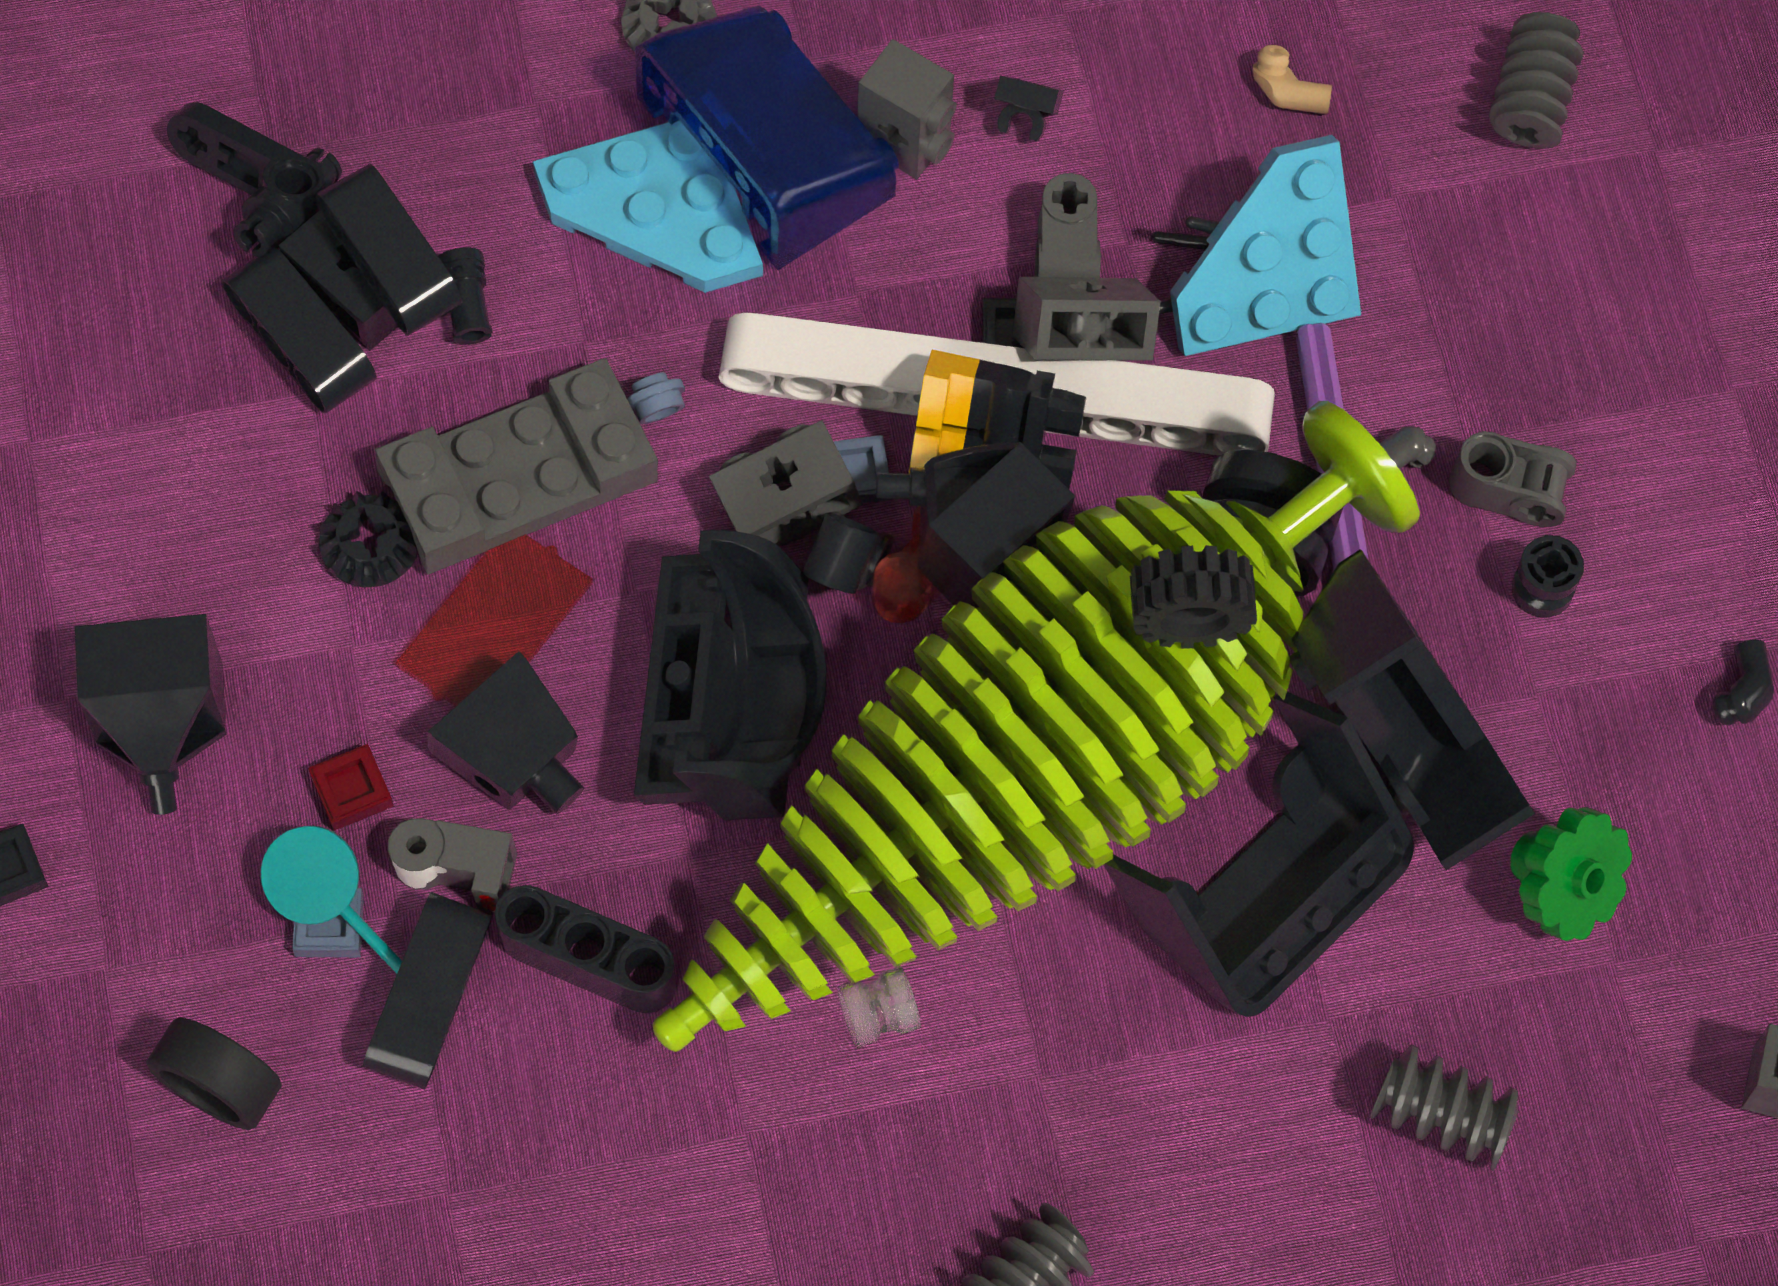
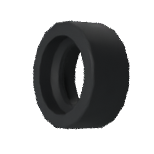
(214, 1073)

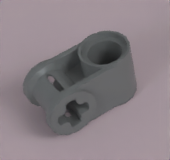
(1065, 241)
(1517, 478)

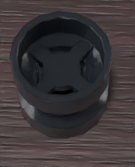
(1542, 590)

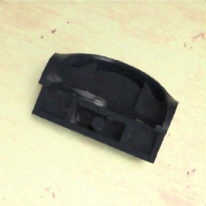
(726, 704)

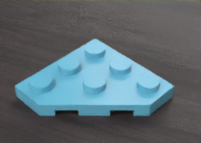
(654, 203)
(1274, 255)

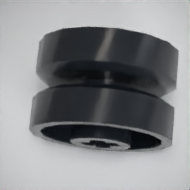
(1264, 485)

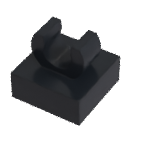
(1029, 99)

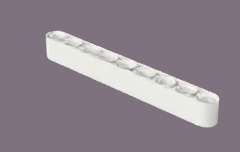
(888, 367)

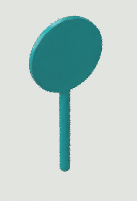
(313, 878)

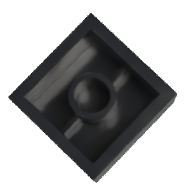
(977, 511)
(152, 695)

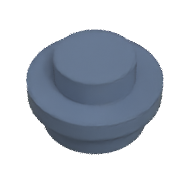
(656, 398)

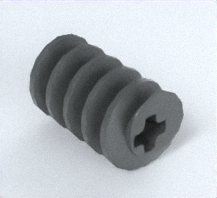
(1537, 80)
(1448, 1105)
(1041, 1256)

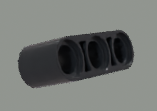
(388, 249)
(299, 330)
(569, 923)
(427, 990)

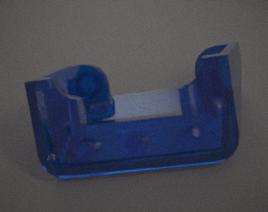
(768, 126)

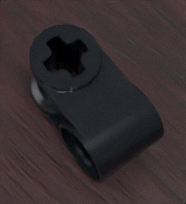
(846, 554)

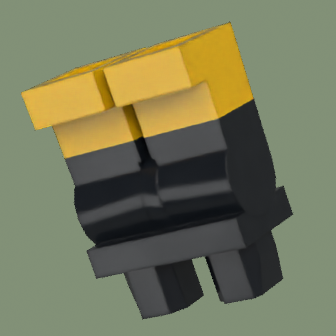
(987, 403)

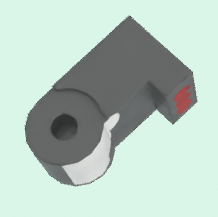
(454, 856)

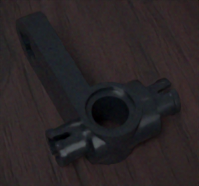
(275, 176)

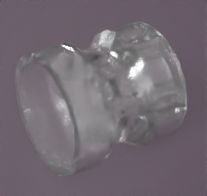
(879, 1007)

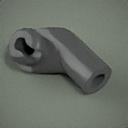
(1409, 446)

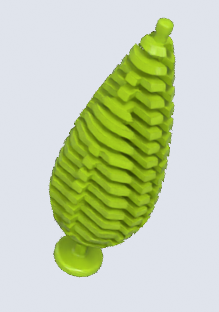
(1036, 733)

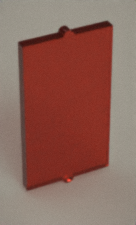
(500, 608)

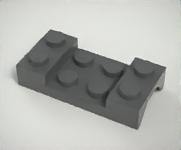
(518, 467)

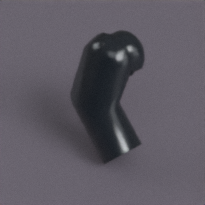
(1753, 688)

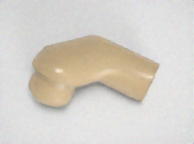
(1284, 88)

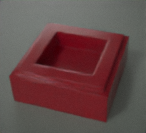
(350, 787)

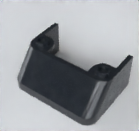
(1406, 713)
(1295, 884)

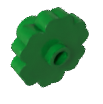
(1572, 872)

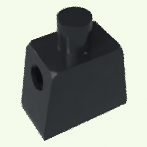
(510, 739)

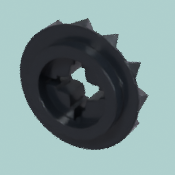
(351, 560)

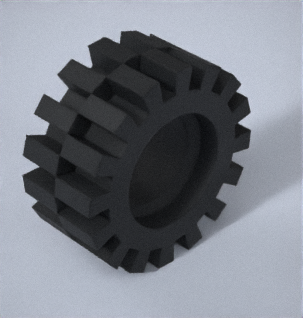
(1193, 597)

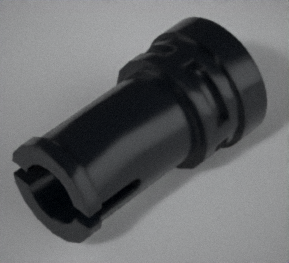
(467, 270)

